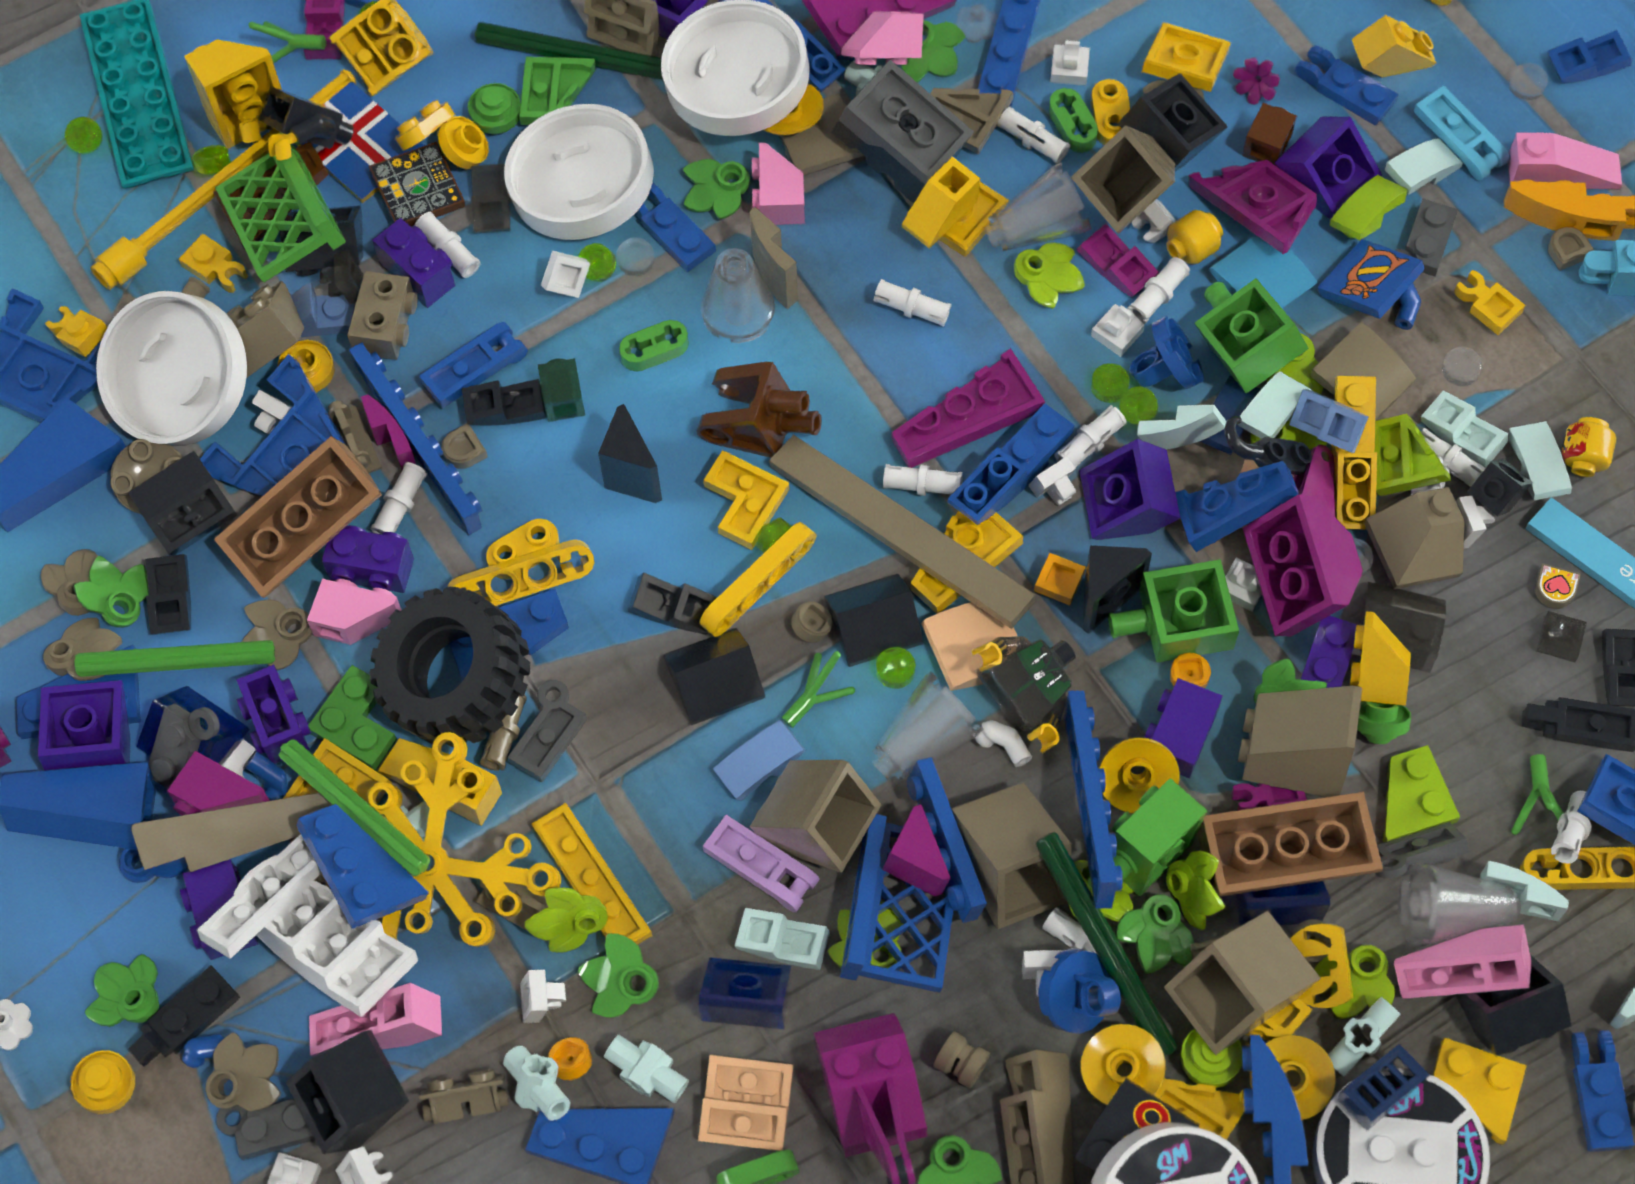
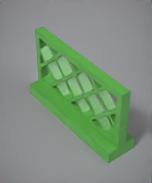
(312, 214)

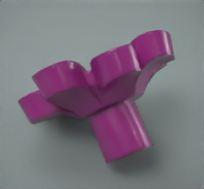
(1256, 80)

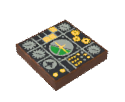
(417, 184)

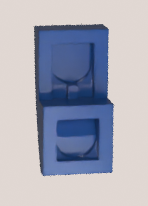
(1592, 59)

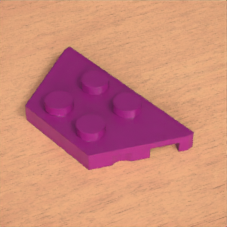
(1261, 200)

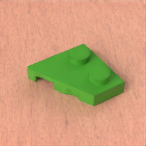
(552, 84)

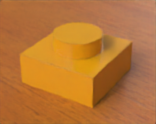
(1059, 579)

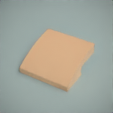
(955, 635)
(746, 1102)

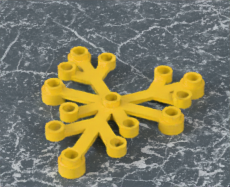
(492, 872)

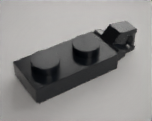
(1583, 723)
(184, 1016)

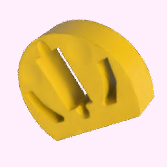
(1337, 953)

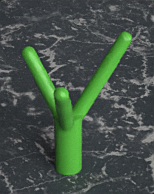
(295, 41)
(809, 697)
(1540, 788)

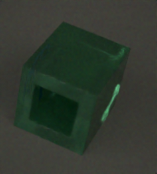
(561, 389)

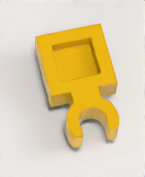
(211, 261)
(1492, 305)
(78, 331)

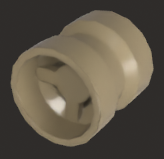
(962, 1059)

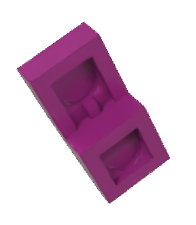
(325, 19)
(1116, 262)
(387, 429)

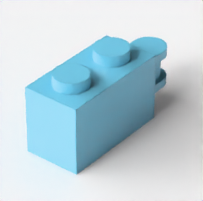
(1612, 268)

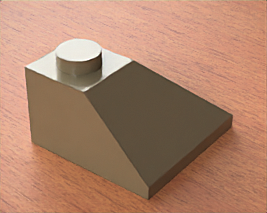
(1419, 538)

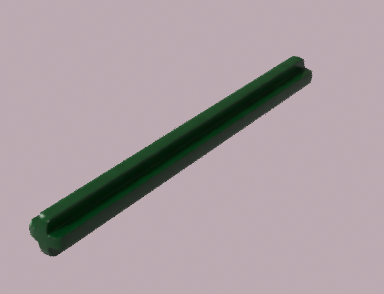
(565, 48)
(1104, 940)

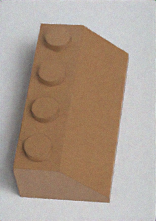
(298, 516)
(1290, 844)

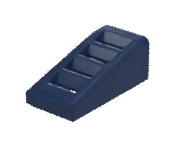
(1360, 1108)

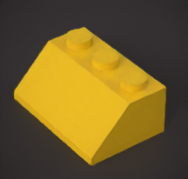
(232, 84)

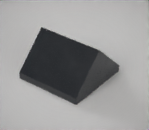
(627, 461)
(1111, 580)
(874, 618)
(715, 676)

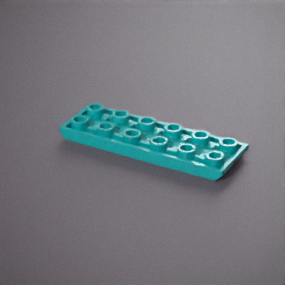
(136, 92)

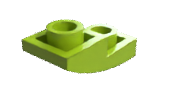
(1366, 207)

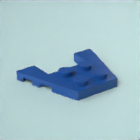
(34, 373)
(287, 445)

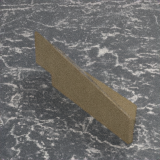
(222, 833)
(1038, 1119)

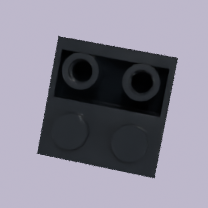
(182, 504)
(347, 1093)

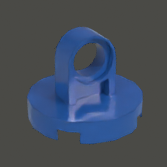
(1167, 358)
(1077, 991)

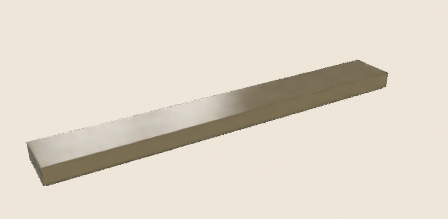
(903, 531)

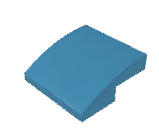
(1279, 273)

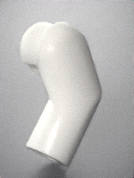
(1008, 738)

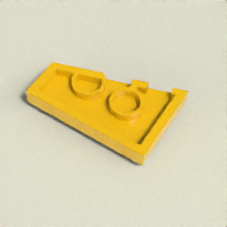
(989, 540)

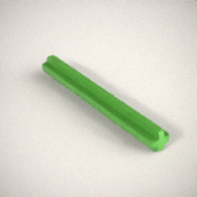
(174, 658)
(360, 811)

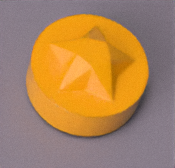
(1191, 668)
(572, 1058)

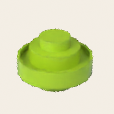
(1207, 1068)

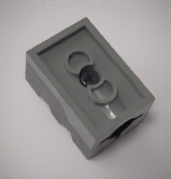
(901, 130)

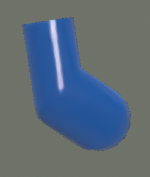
(1409, 308)
(272, 775)
(199, 1049)

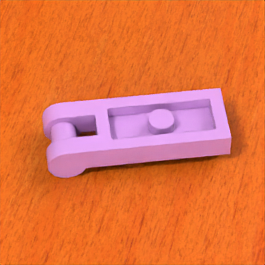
(760, 862)

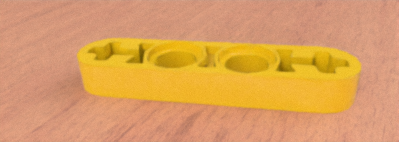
(518, 570)
(758, 579)
(1599, 860)

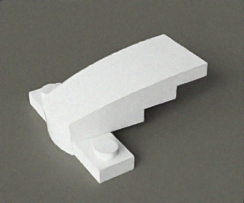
(309, 931)

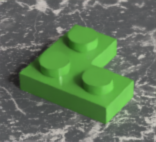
(346, 723)

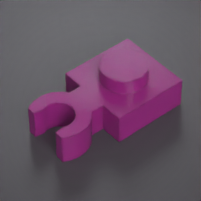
(1264, 795)

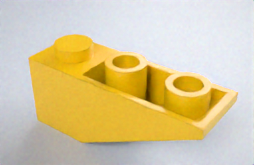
(472, 807)

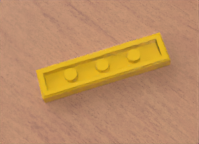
(589, 872)

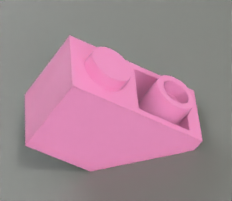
(888, 36)
(780, 187)
(348, 612)

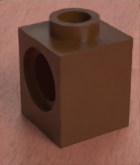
(1269, 134)

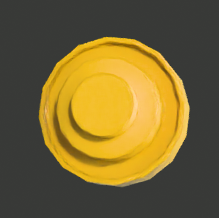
(463, 142)
(314, 360)
(103, 1082)

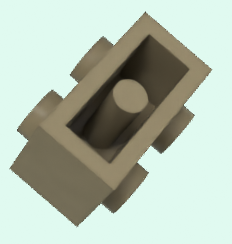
(383, 314)

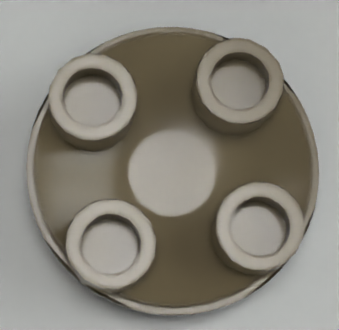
(138, 464)

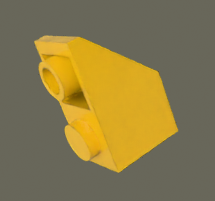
(1393, 48)
(942, 202)
(1383, 663)

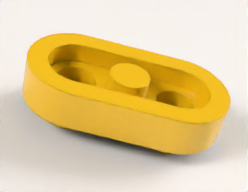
(1108, 108)
(415, 130)
(521, 542)

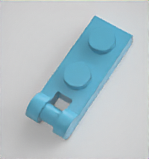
(1461, 132)

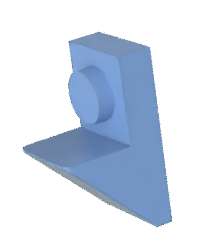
(322, 313)

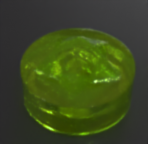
(83, 135)
(211, 159)
(602, 262)
(1110, 382)
(1138, 405)
(771, 533)
(895, 667)

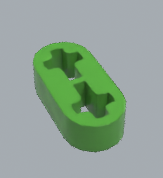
(1079, 117)
(653, 345)
(764, 1170)

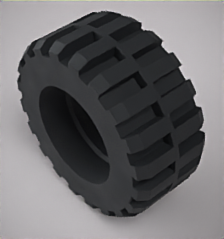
(415, 640)

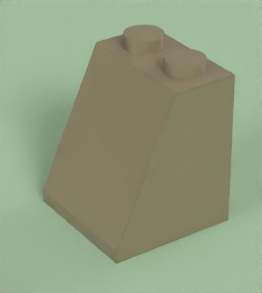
(1126, 176)
(1301, 739)
(817, 812)
(1001, 843)
(1241, 982)

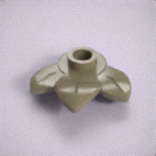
(61, 579)
(272, 624)
(80, 637)
(249, 1073)

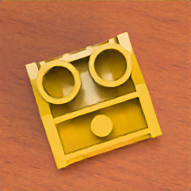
(382, 44)

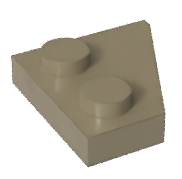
(976, 110)

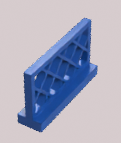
(867, 907)

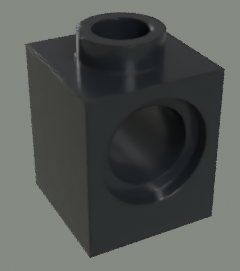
(1500, 487)

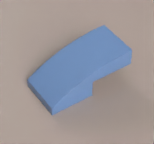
(1329, 420)
(758, 759)

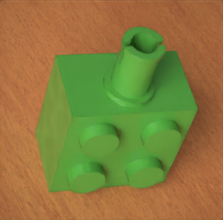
(1249, 333)
(1182, 611)
(1156, 834)

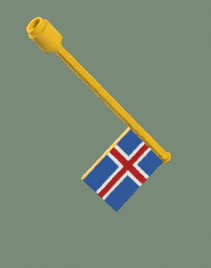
(348, 164)

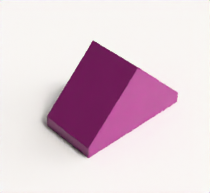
(917, 856)

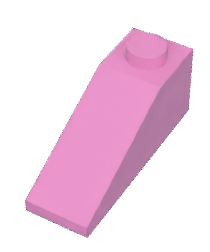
(1557, 158)
(1467, 964)
(397, 1020)

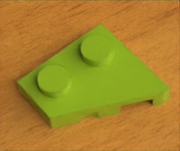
(1405, 457)
(1416, 795)

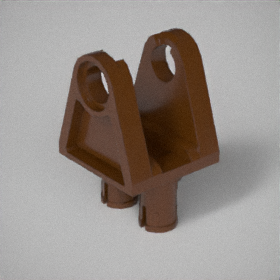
(771, 412)

